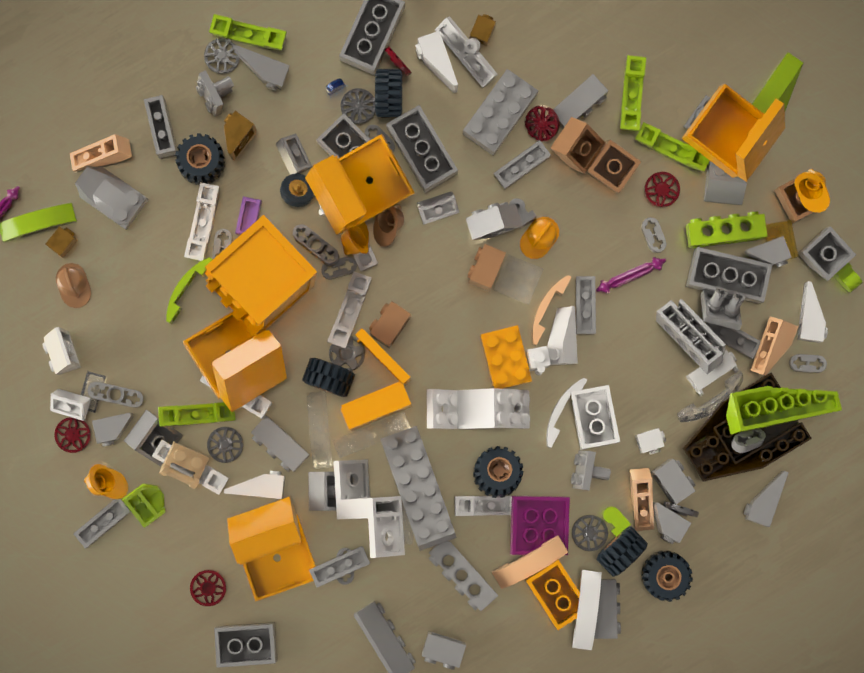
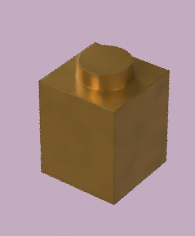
(483, 29)
(61, 241)

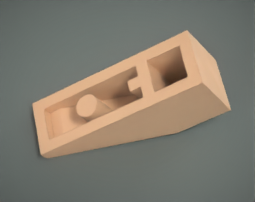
(102, 153)
(774, 343)
(642, 499)

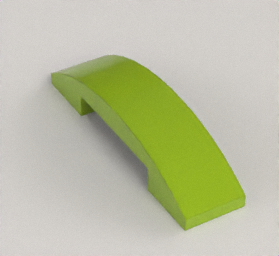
(247, 33)
(632, 93)
(671, 147)
(37, 221)
(173, 310)
(195, 414)

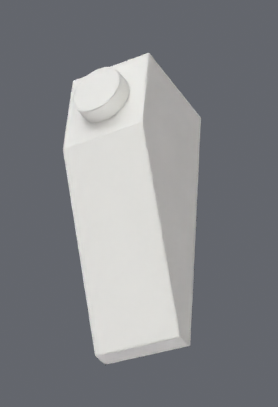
(811, 320)
(562, 340)
(266, 485)

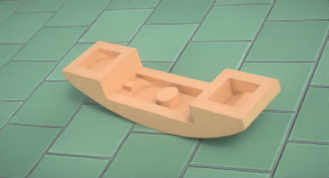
(559, 288)
(530, 563)

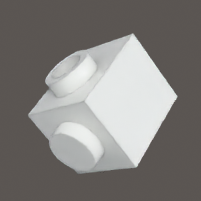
(650, 441)

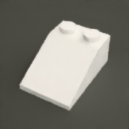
(435, 58)
(61, 351)
(594, 417)

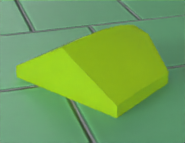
(146, 503)

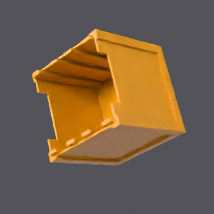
(260, 276)

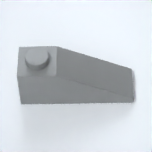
(266, 69)
(763, 506)

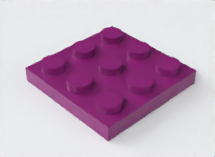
(537, 521)

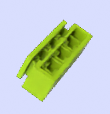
(754, 221)

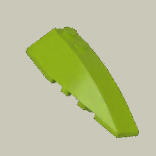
(779, 84)
(775, 406)

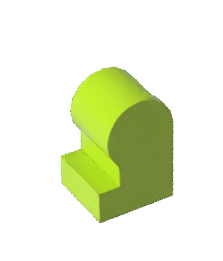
(848, 278)
(617, 519)

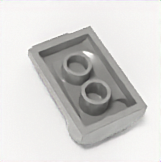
(110, 195)

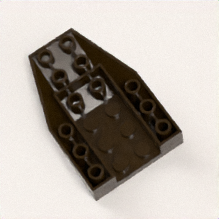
(712, 450)

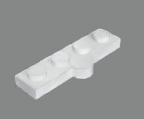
(467, 51)

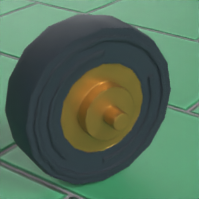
(296, 190)

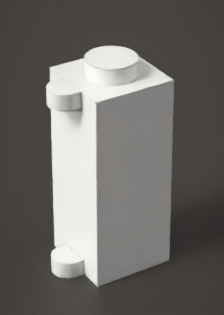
(538, 359)
(700, 379)

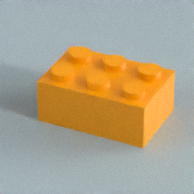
(505, 357)
(555, 594)

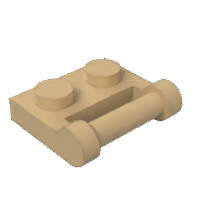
(187, 459)

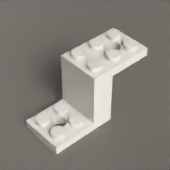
(478, 409)
(383, 513)

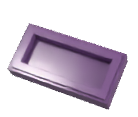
(248, 214)

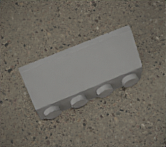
(383, 640)

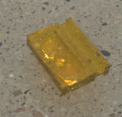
(785, 229)

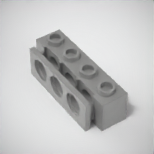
(692, 334)
(476, 601)

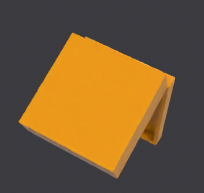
(735, 132)
(343, 188)
(245, 371)
(383, 401)
(262, 534)

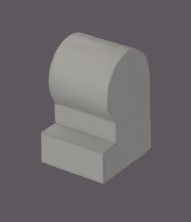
(526, 218)

